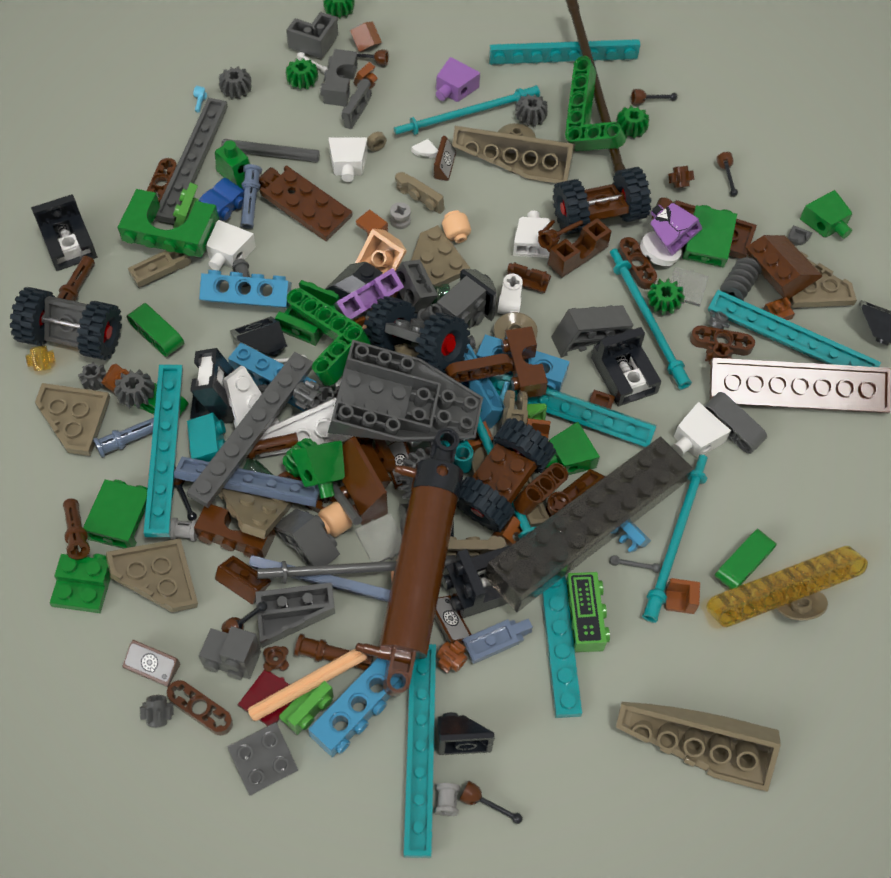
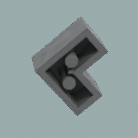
(313, 37)
(465, 301)
(308, 537)
(231, 652)

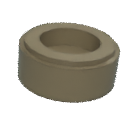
(376, 141)

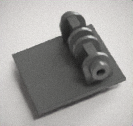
(262, 758)

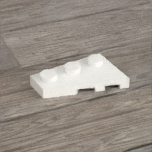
(241, 393)

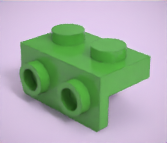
(187, 197)
(301, 711)

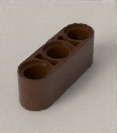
(540, 488)

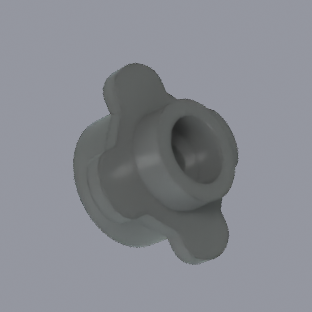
(718, 320)

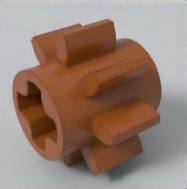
(451, 656)

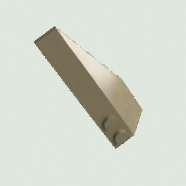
(519, 154)
(715, 743)

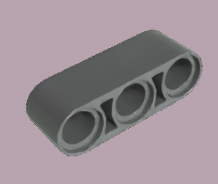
(744, 430)

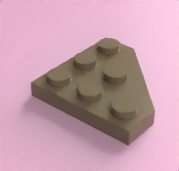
(439, 256)
(825, 291)
(73, 415)
(255, 513)
(155, 572)

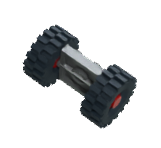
(44, 318)
(440, 340)

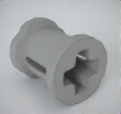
(183, 529)
(447, 799)

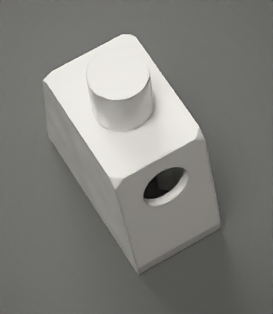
(348, 156)
(526, 237)
(228, 244)
(700, 432)

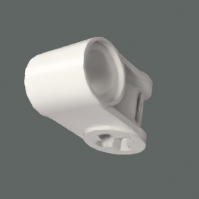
(511, 294)

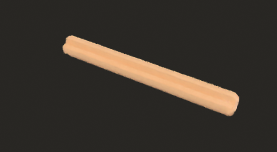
(306, 684)

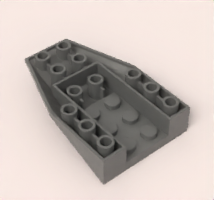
(400, 398)

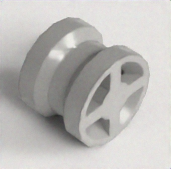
(400, 215)

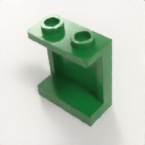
(715, 239)
(297, 327)
(116, 514)

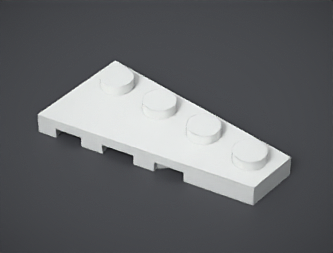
(308, 424)

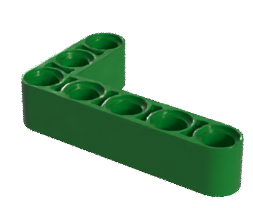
(578, 125)
(331, 362)

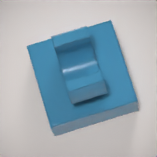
(636, 535)

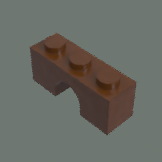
(567, 256)
(521, 345)
(213, 528)

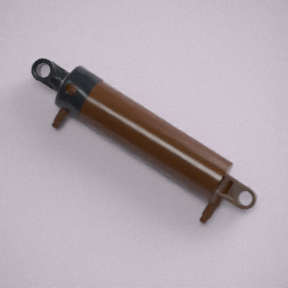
(419, 562)

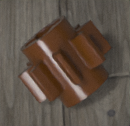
(681, 176)
(720, 350)

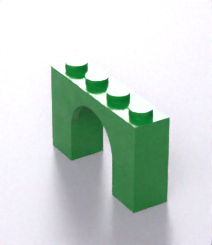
(186, 239)

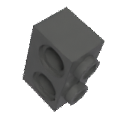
(417, 284)

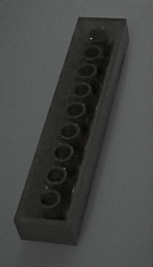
(587, 524)

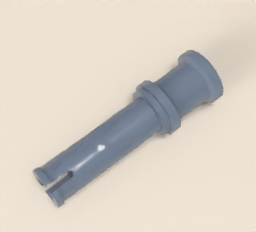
(250, 187)
(118, 439)

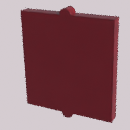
(263, 687)

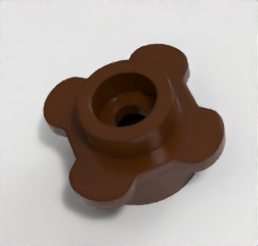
(272, 652)

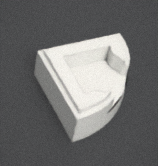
(425, 148)

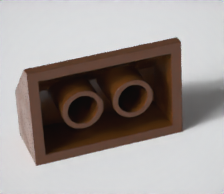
(783, 264)
(362, 484)

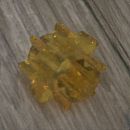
(40, 358)

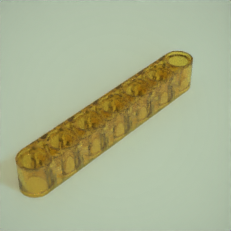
(786, 586)

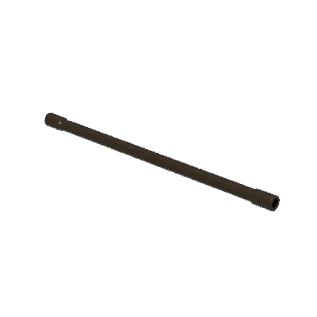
(573, 8)

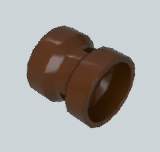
(557, 501)

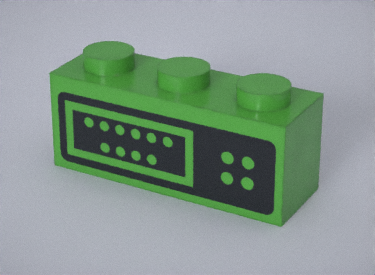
(587, 612)

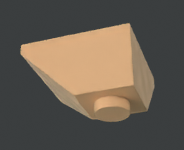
(382, 251)

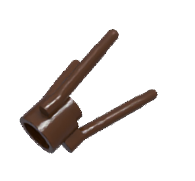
(549, 237)

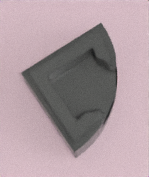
(799, 236)

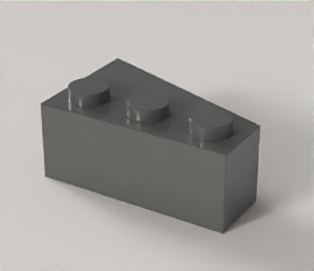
(589, 326)
(292, 610)

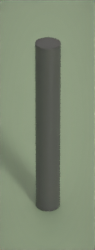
(346, 505)

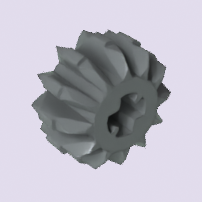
(235, 82)
(531, 110)
(134, 389)

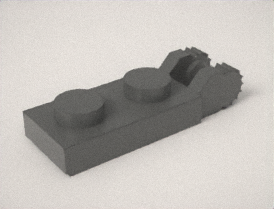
(357, 103)

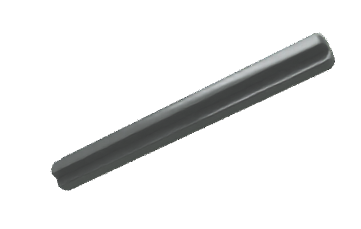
(277, 150)

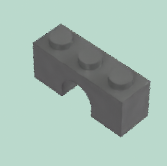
(337, 79)

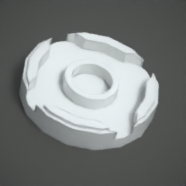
(655, 249)

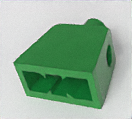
(230, 161)
(828, 215)
(574, 450)
(320, 466)

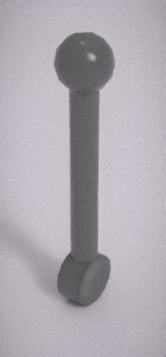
(615, 560)

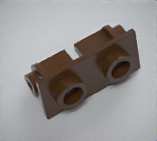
(532, 279)

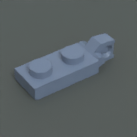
(496, 639)

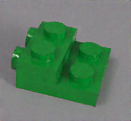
(81, 583)

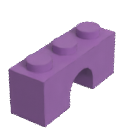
(364, 297)

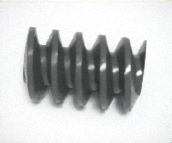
(741, 278)

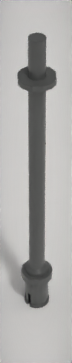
(286, 572)

